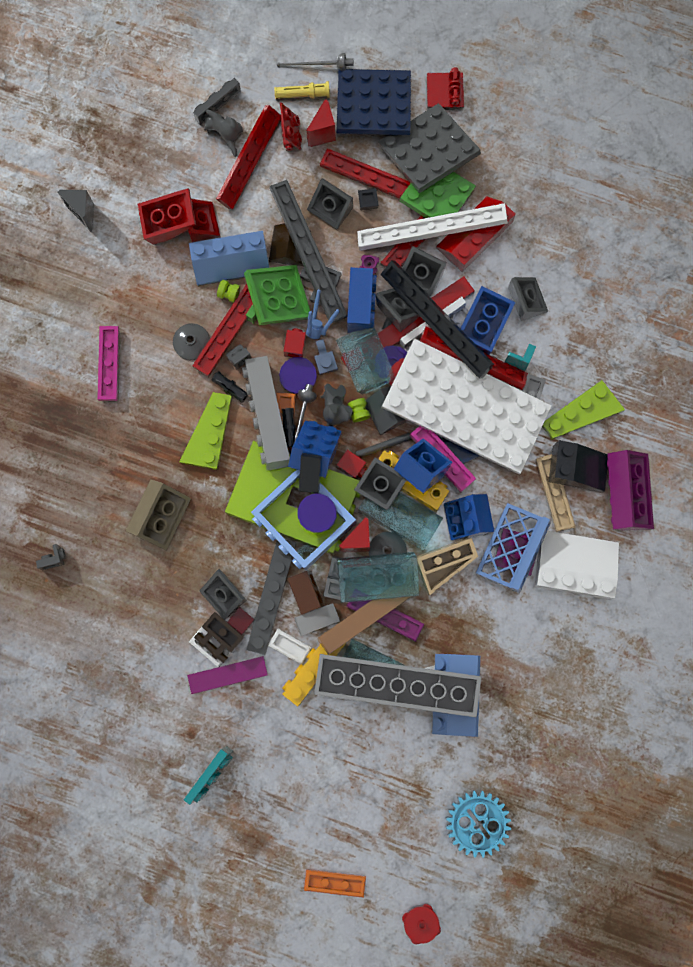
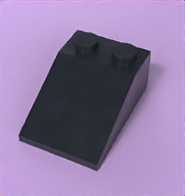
(578, 466)

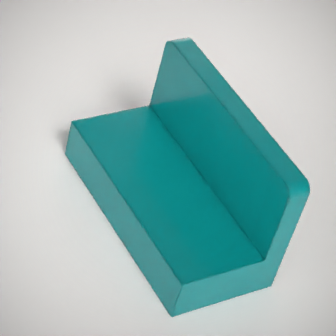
(519, 361)

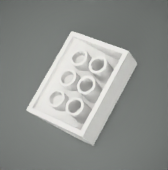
(578, 565)

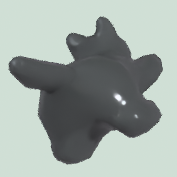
(227, 128)
(335, 410)

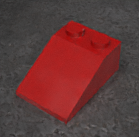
(166, 216)

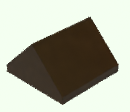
(283, 248)

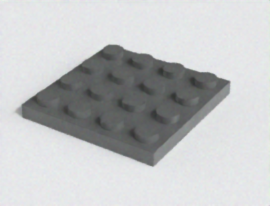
(432, 148)

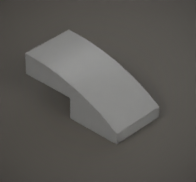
(332, 584)
(317, 619)

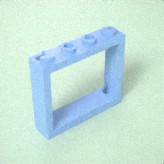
(285, 547)

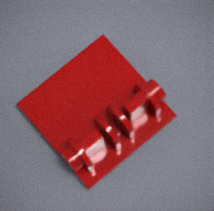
(445, 89)
(290, 127)

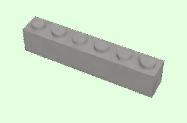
(267, 413)

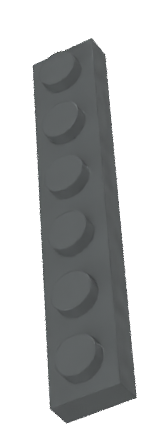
(270, 600)

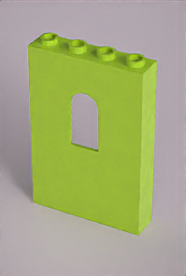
(257, 483)

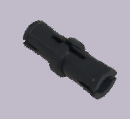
(229, 386)
(289, 426)

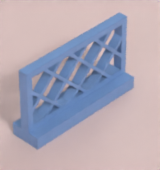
(529, 554)

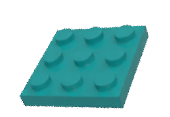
(209, 776)

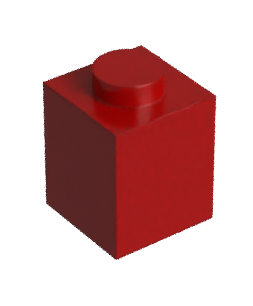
(294, 343)
(352, 465)

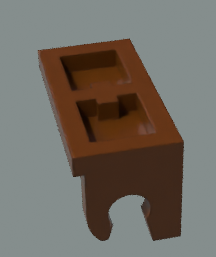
(306, 592)

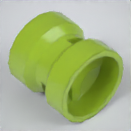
(228, 291)
(359, 410)

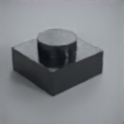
(368, 199)

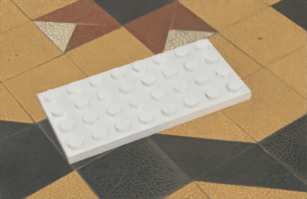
(466, 410)

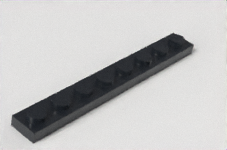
(437, 319)

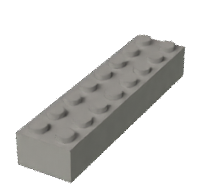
(398, 685)

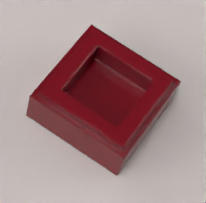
(241, 620)

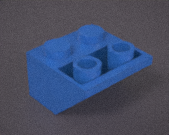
(469, 516)

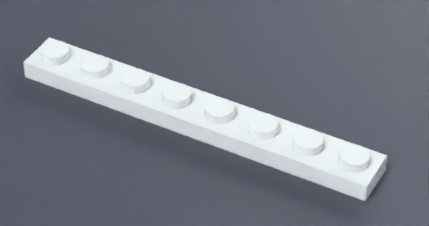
(432, 227)

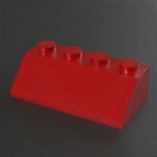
(467, 246)

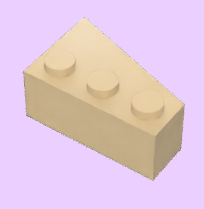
(444, 562)

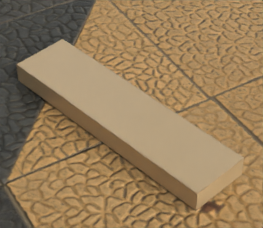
(555, 497)

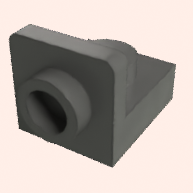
(238, 355)
(50, 561)

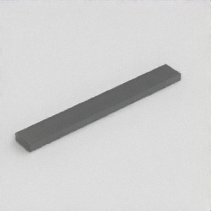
(307, 250)

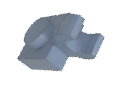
(325, 360)

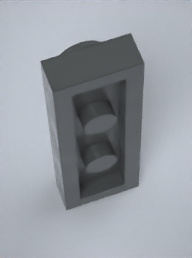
(217, 100)

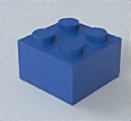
(423, 465)

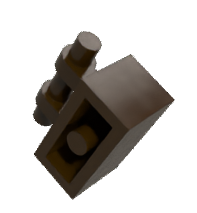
(223, 633)

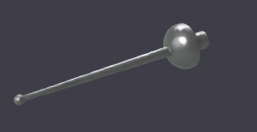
(341, 62)
(305, 396)

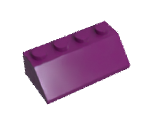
(630, 490)

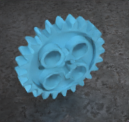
(492, 812)

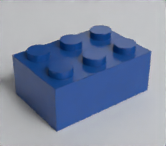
(361, 299)
(487, 318)
(315, 440)

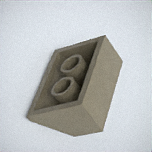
(158, 514)

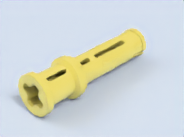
(311, 90)

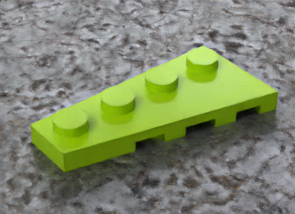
(586, 409)
(208, 437)

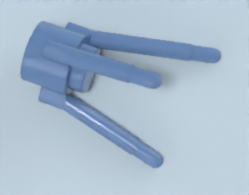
(315, 327)

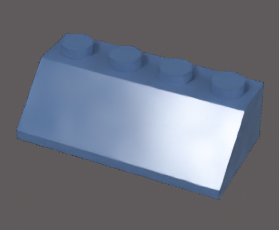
(228, 257)
(450, 723)

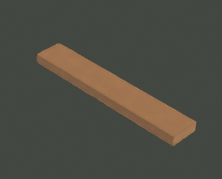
(358, 622)

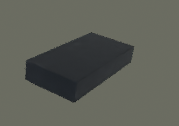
(310, 473)

